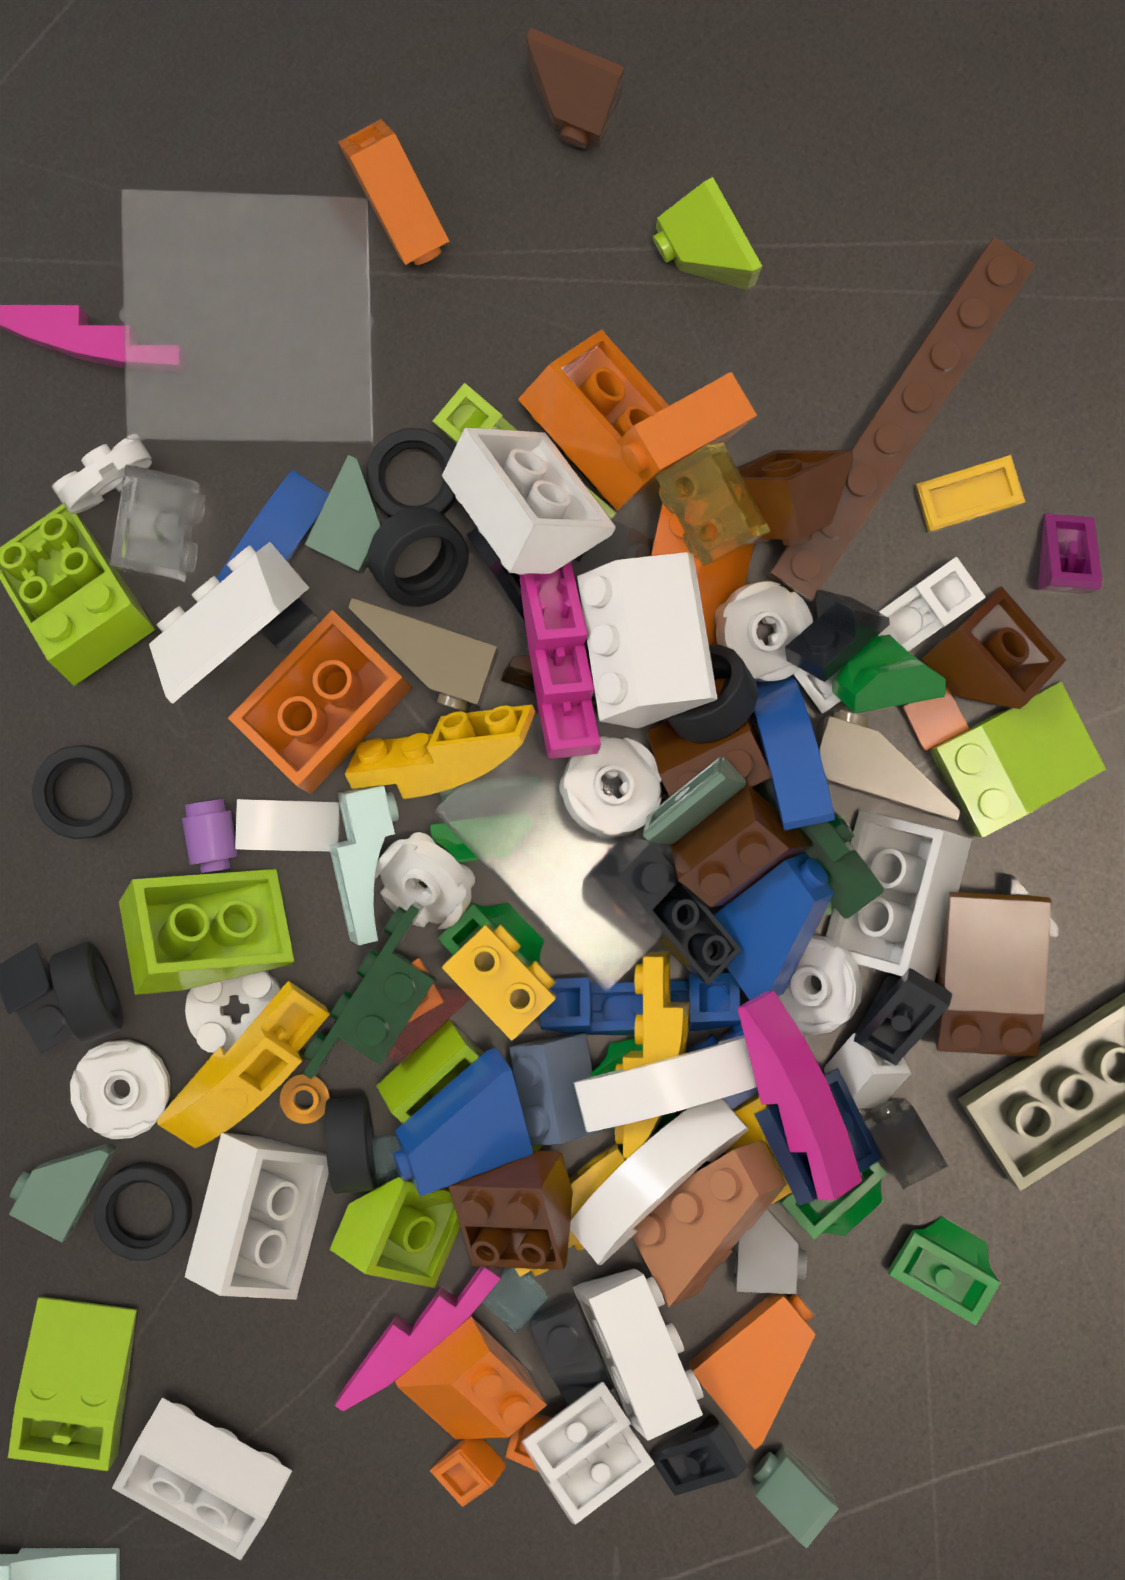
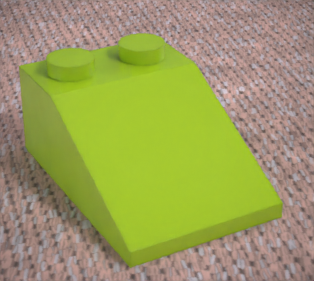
(1017, 760)
(203, 929)
(429, 1071)

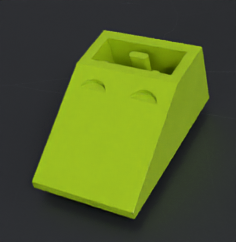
(71, 595)
(73, 1384)

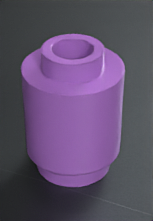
(209, 835)

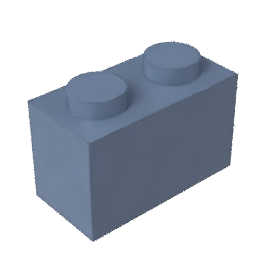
(545, 1086)

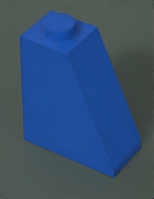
(775, 924)
(464, 1128)

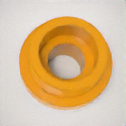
(293, 1110)

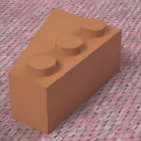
(706, 1218)

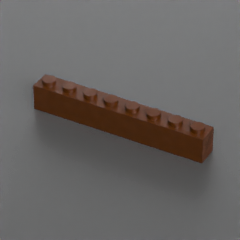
(908, 412)

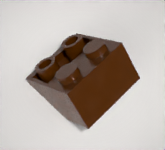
(517, 1213)

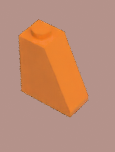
(394, 192)
(686, 426)
(756, 1363)

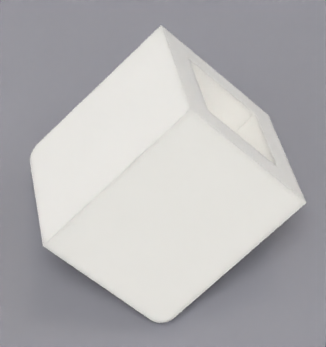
(867, 1074)

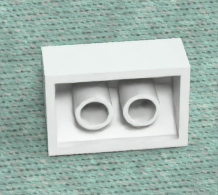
(525, 499)
(223, 617)
(646, 639)
(908, 919)
(257, 1218)
(640, 1351)
(202, 1478)

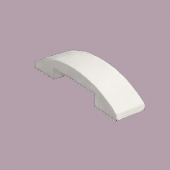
(912, 619)
(665, 1085)
(653, 1174)

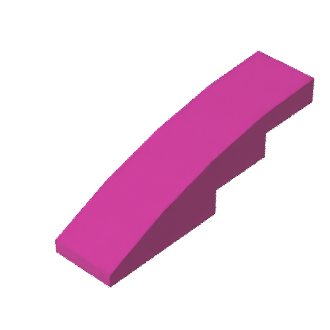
(65, 331)
(560, 662)
(792, 1079)
(406, 1344)

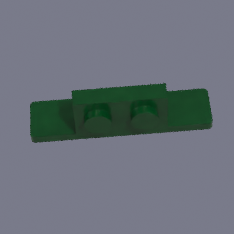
(847, 872)
(381, 1004)

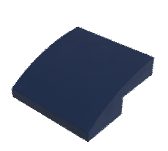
(796, 1164)

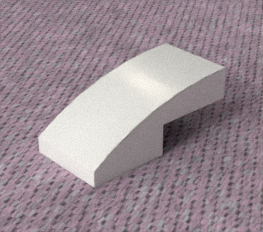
(286, 825)

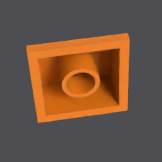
(473, 1386)

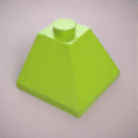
(707, 239)
(399, 1233)

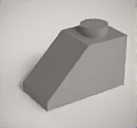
(768, 1258)

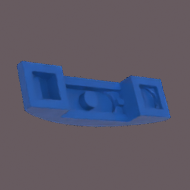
(283, 519)
(792, 754)
(593, 1011)

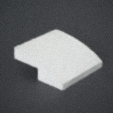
(587, 1453)

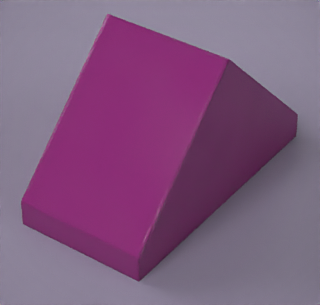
(1069, 555)

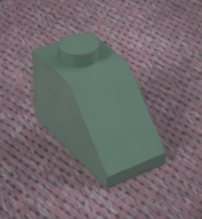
(346, 520)
(59, 1191)
(794, 1494)

